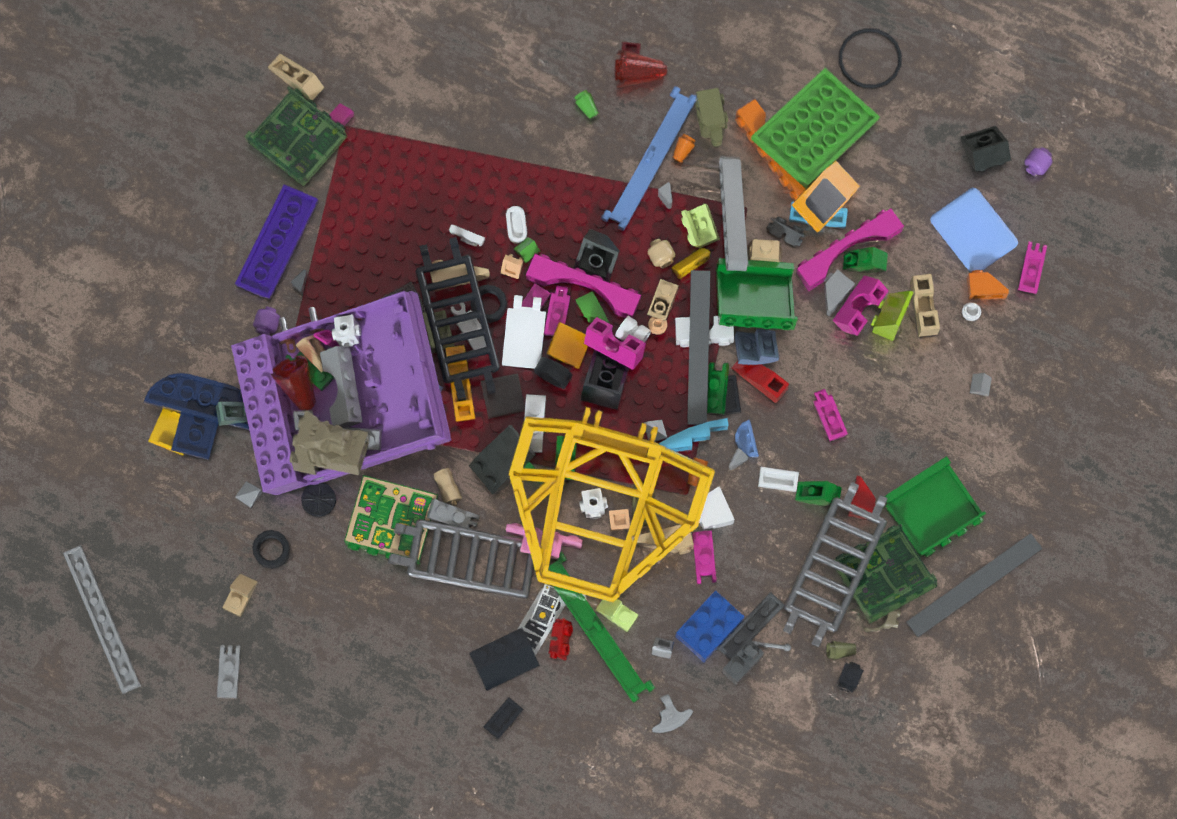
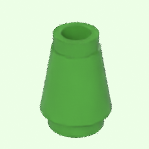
(586, 104)

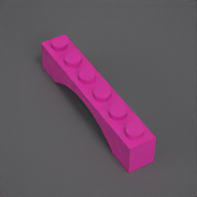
(882, 228)
(547, 272)

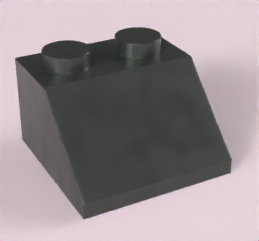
(986, 148)

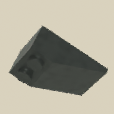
(495, 460)

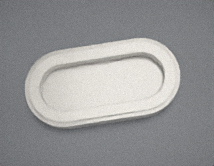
(516, 224)

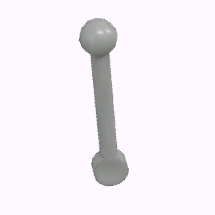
(787, 647)

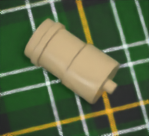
(448, 489)

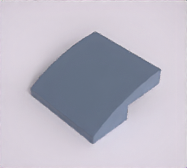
(757, 347)

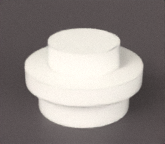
(971, 311)

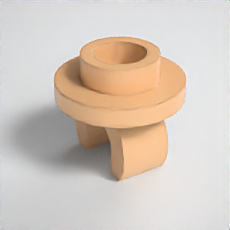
(657, 325)

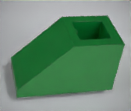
(865, 260)

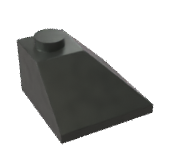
(597, 255)

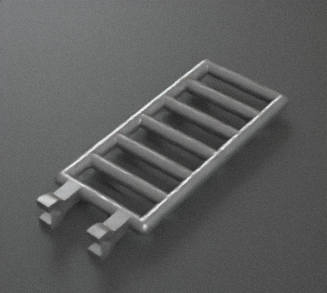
(476, 535)

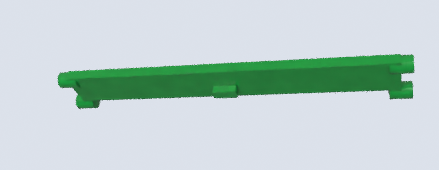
(600, 637)

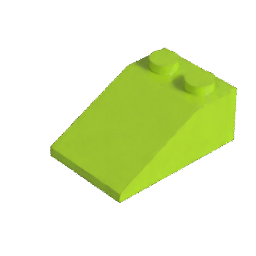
(891, 314)

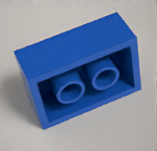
(709, 626)

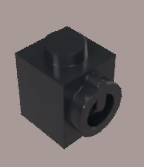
(850, 677)

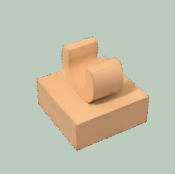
(511, 266)
(619, 519)

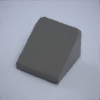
(299, 282)

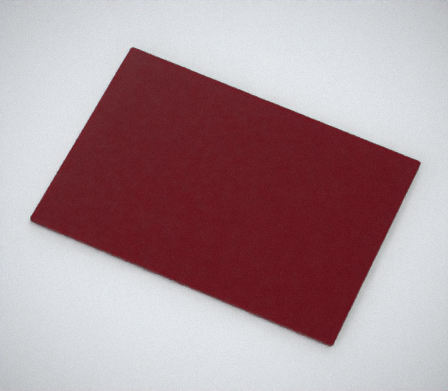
(408, 192)

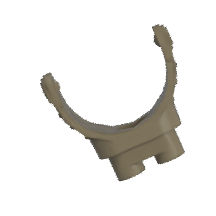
(890, 622)

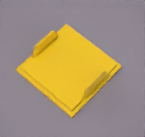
(165, 429)

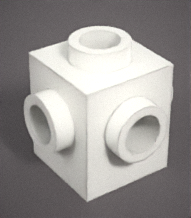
(346, 331)
(591, 497)

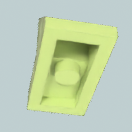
(617, 613)

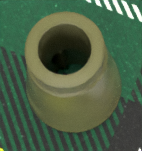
(840, 649)

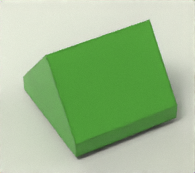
(527, 249)

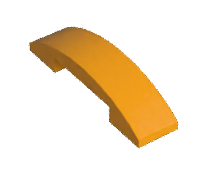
(463, 409)

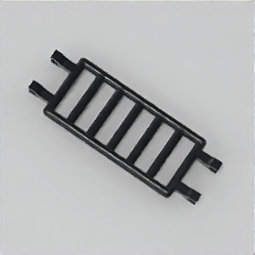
(480, 313)

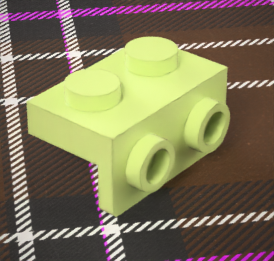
(700, 226)

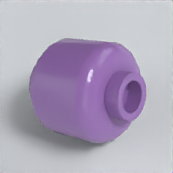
(1038, 161)
(266, 321)

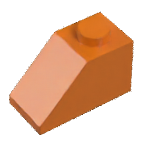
(985, 286)

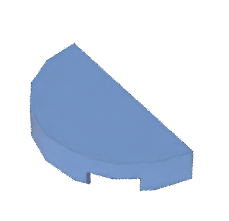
(745, 439)

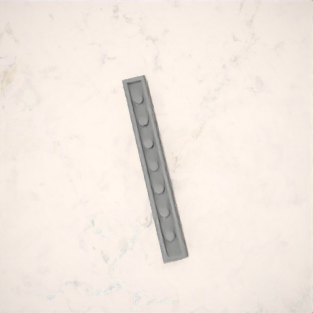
(101, 619)

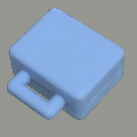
(974, 230)

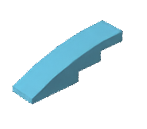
(683, 440)

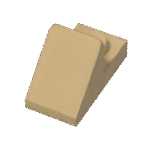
(239, 595)

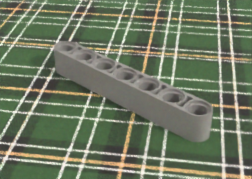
(733, 213)

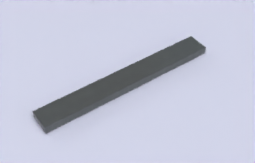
(698, 347)
(974, 585)

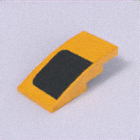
(825, 196)

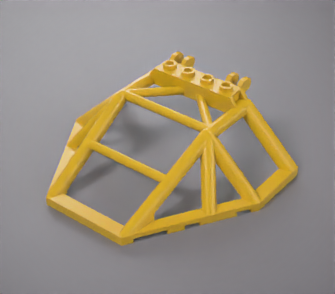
(626, 447)

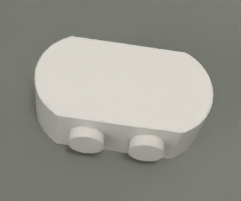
(535, 407)

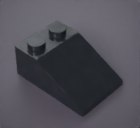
(604, 381)

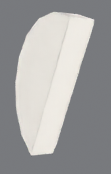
(467, 236)

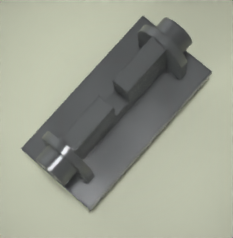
(793, 233)

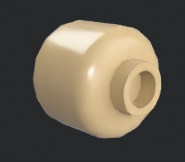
(661, 253)

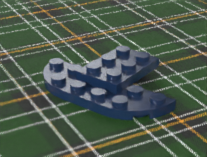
(197, 402)

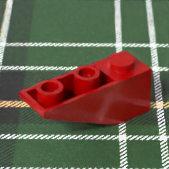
(763, 379)

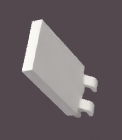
(524, 334)

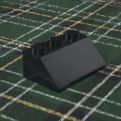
(504, 659)

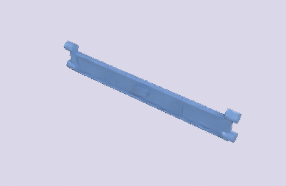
(651, 160)

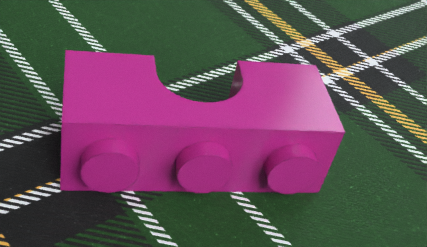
(866, 293)
(600, 337)

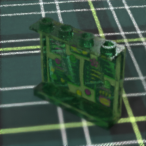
(297, 136)
(891, 577)

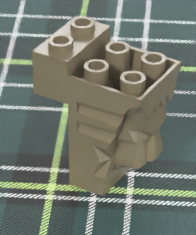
(327, 447)

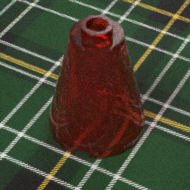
(637, 69)
(296, 381)

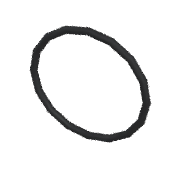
(880, 32)

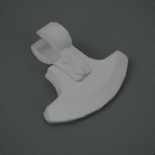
(670, 716)

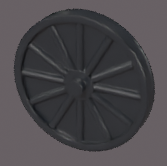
(318, 499)

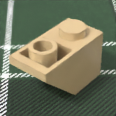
(663, 300)

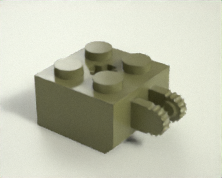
(710, 115)

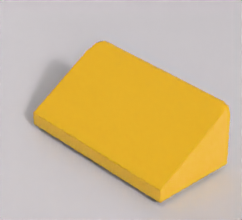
(691, 262)

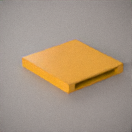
(568, 345)

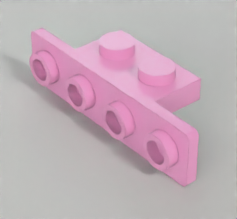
(559, 540)

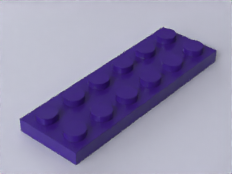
(276, 242)

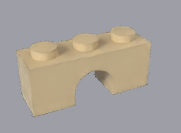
(925, 313)

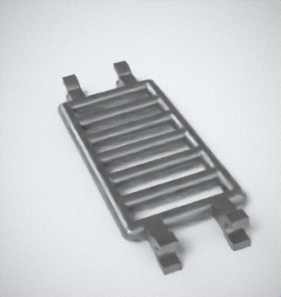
(856, 574)

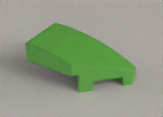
(591, 308)

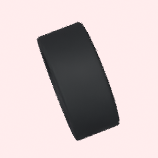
(502, 298)
(553, 372)
(271, 563)

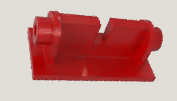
(560, 647)

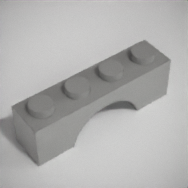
(346, 407)

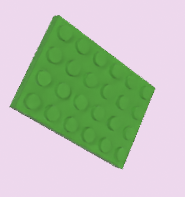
(815, 128)

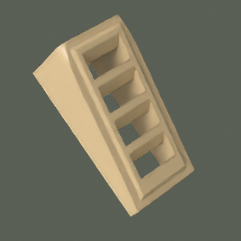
(311, 349)

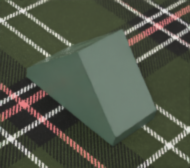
(231, 413)

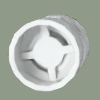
(629, 326)

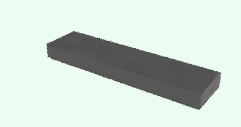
(751, 625)

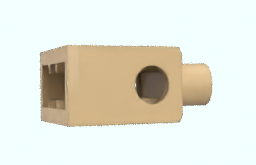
(764, 250)

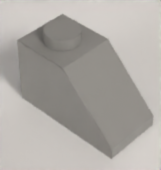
(836, 290)

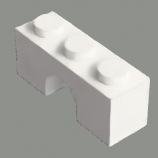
(718, 334)

